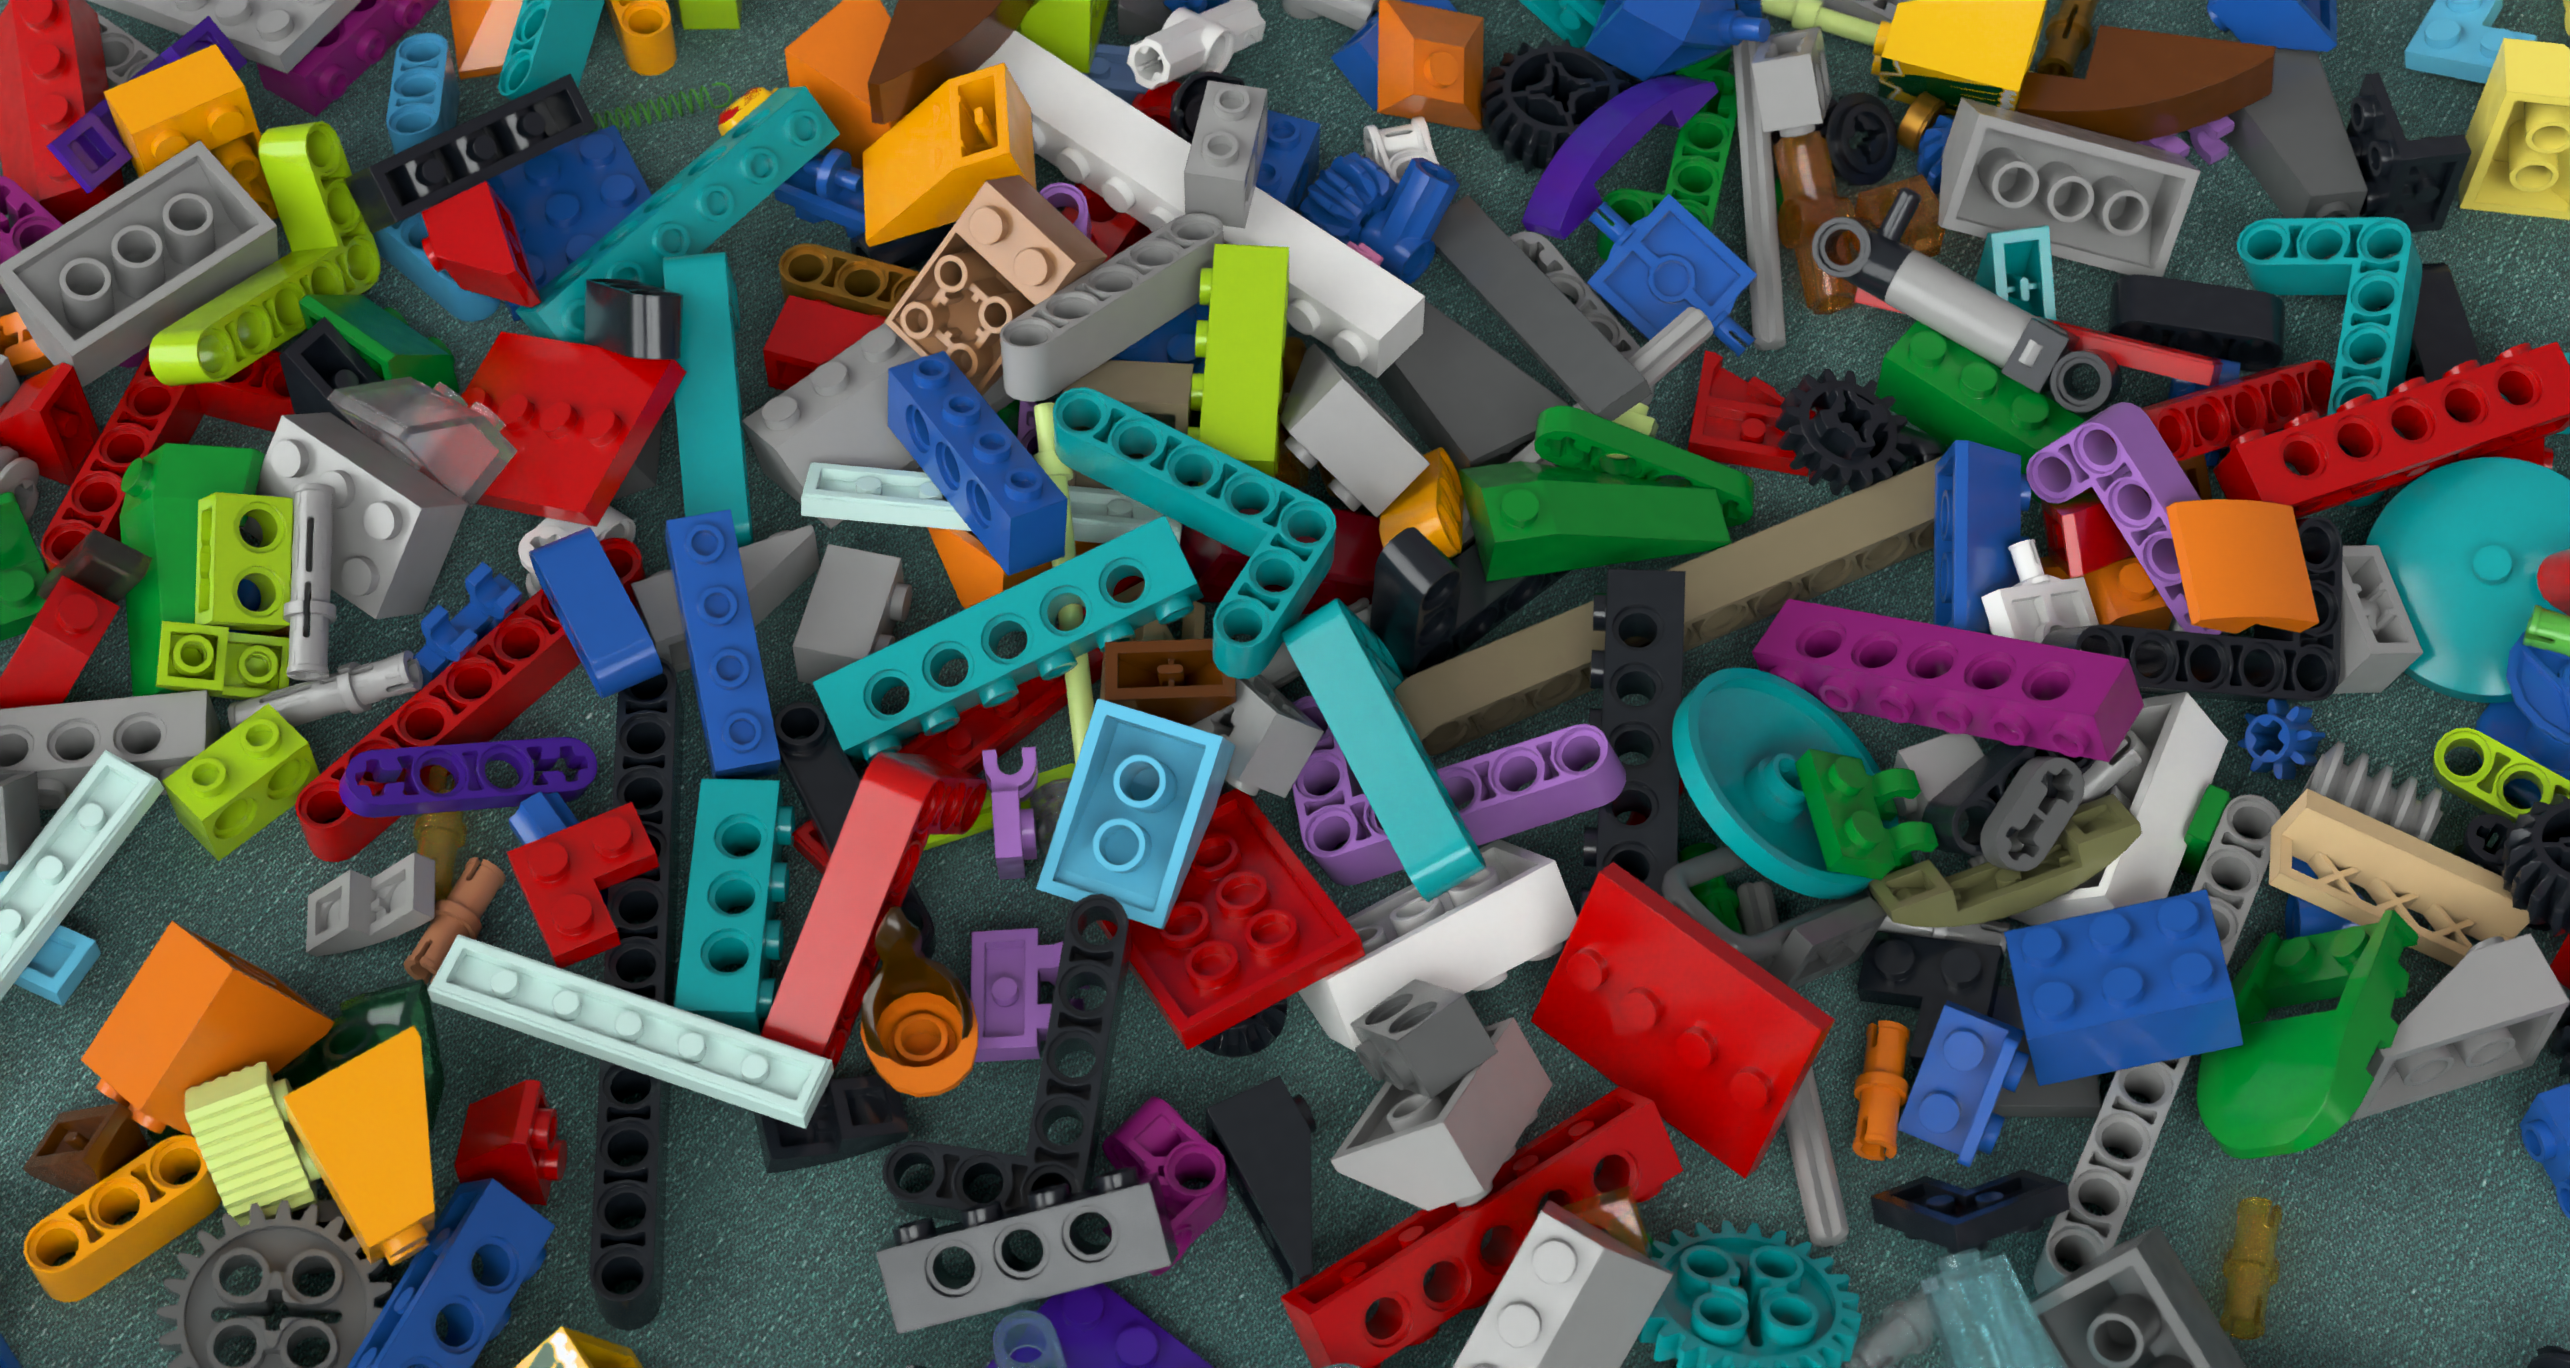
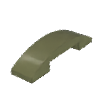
(1986, 893)

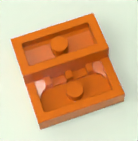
(2242, 565)

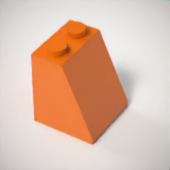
(835, 67)
(194, 1019)

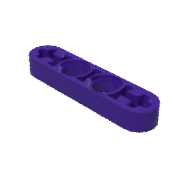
(467, 767)

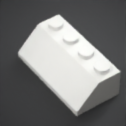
(2163, 793)
(1455, 941)

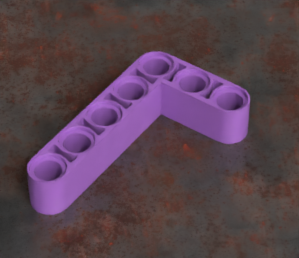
(1487, 780)

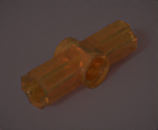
(1808, 203)

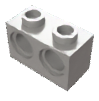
(1792, 82)
(1226, 152)

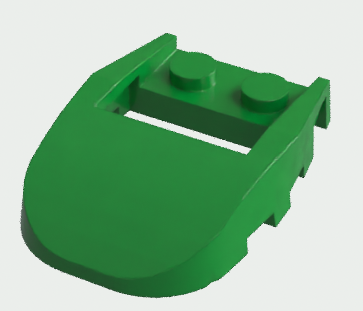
(2304, 1072)

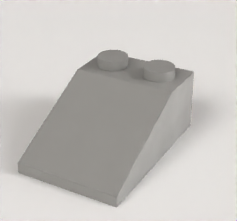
(1348, 435)
(2471, 1027)

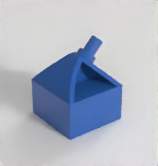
(1669, 35)

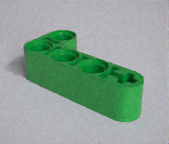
(1696, 166)

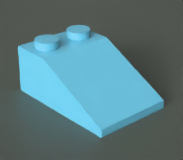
(1135, 811)

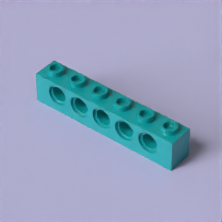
(691, 207)
(856, 691)

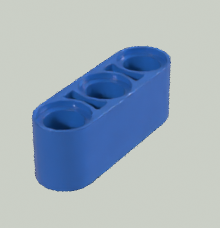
(596, 612)

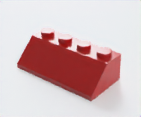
(47, 82)

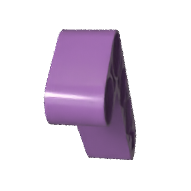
(2118, 478)

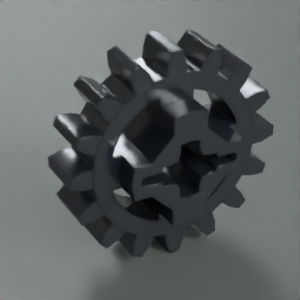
(1842, 432)

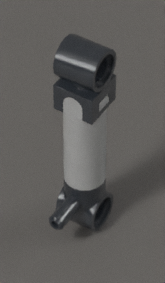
(2022, 345)

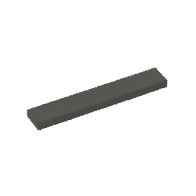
(1538, 312)

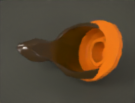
(916, 1015)

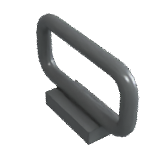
(1801, 946)

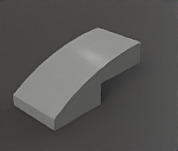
(366, 910)

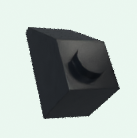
(318, 365)

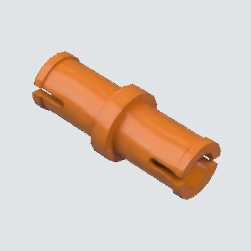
(1881, 1090)

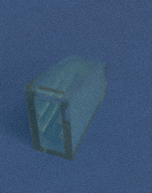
(1985, 1315)

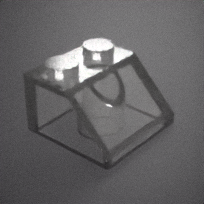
(430, 432)

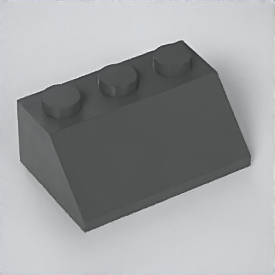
(2133, 1312)

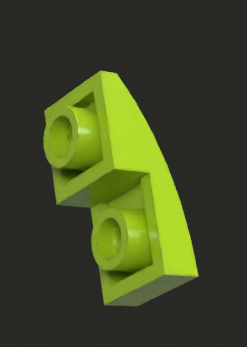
(221, 661)

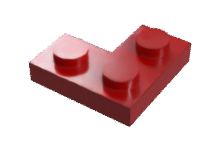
(569, 869)

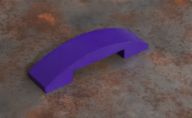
(92, 145)
(1567, 186)

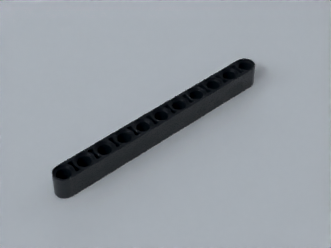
(650, 951)

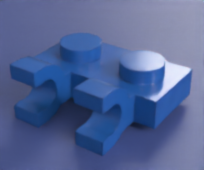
(451, 640)

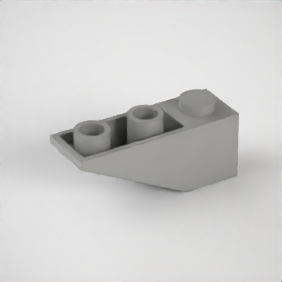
(771, 574)

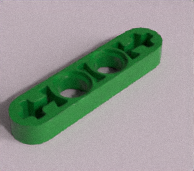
(1584, 439)

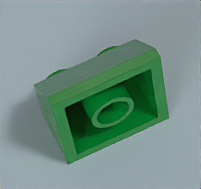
(383, 339)

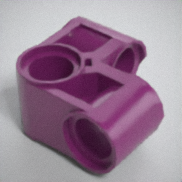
(1163, 1143)

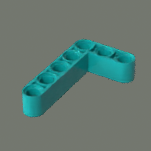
(548, 44)
(2355, 272)
(709, 394)
(1211, 510)
(1354, 689)

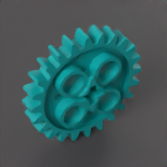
(1787, 1299)

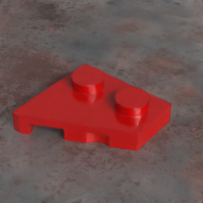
(1737, 420)

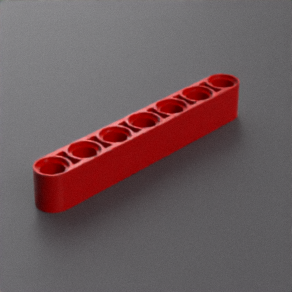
(448, 711)

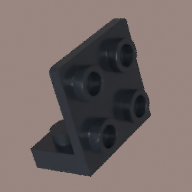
(2403, 177)

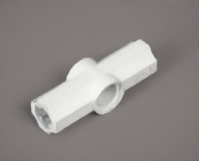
(1195, 42)

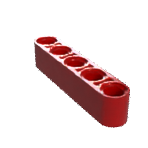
(2223, 412)

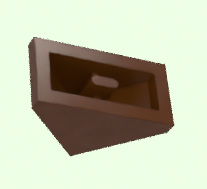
(1167, 679)
(86, 1147)

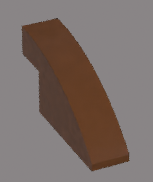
(933, 44)
(2152, 84)

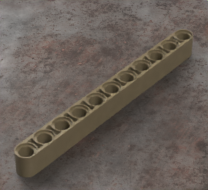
(1722, 594)

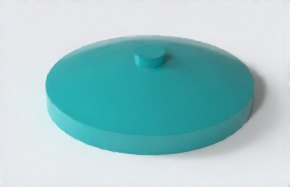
(2467, 566)
(1738, 759)

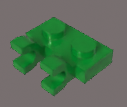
(1849, 812)

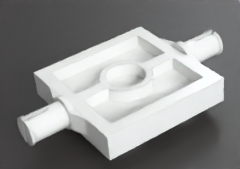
(2037, 602)

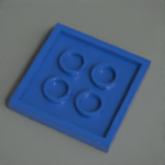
(570, 200)

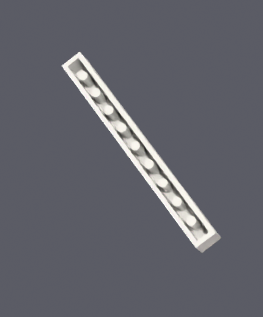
(1141, 170)

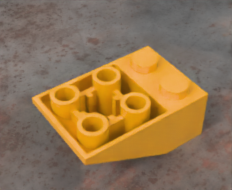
(190, 103)
(945, 152)

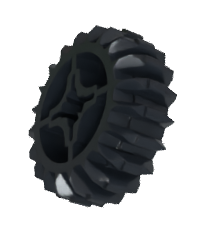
(1543, 97)
(2539, 864)

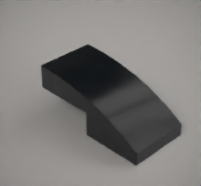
(848, 1121)

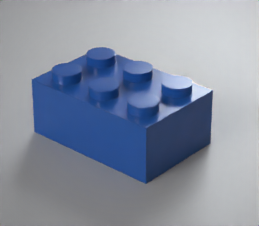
(2123, 988)

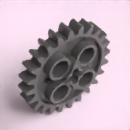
(283, 1253)

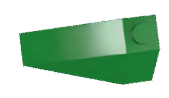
(1567, 519)
(162, 523)

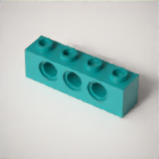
(731, 819)

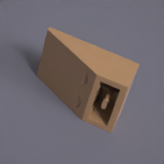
(987, 271)

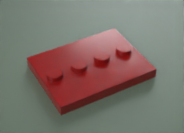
(572, 418)
(1241, 929)
(1681, 1019)

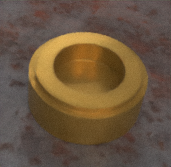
(1918, 118)

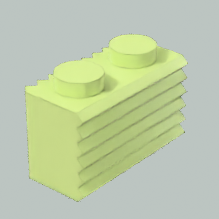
(251, 1143)

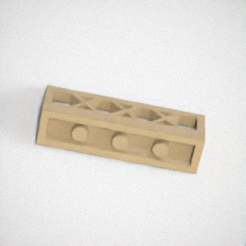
(2394, 871)

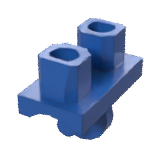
(827, 190)

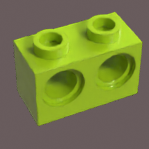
(228, 559)
(241, 781)

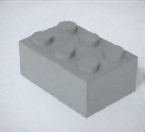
(386, 515)

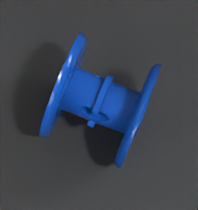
(2536, 719)

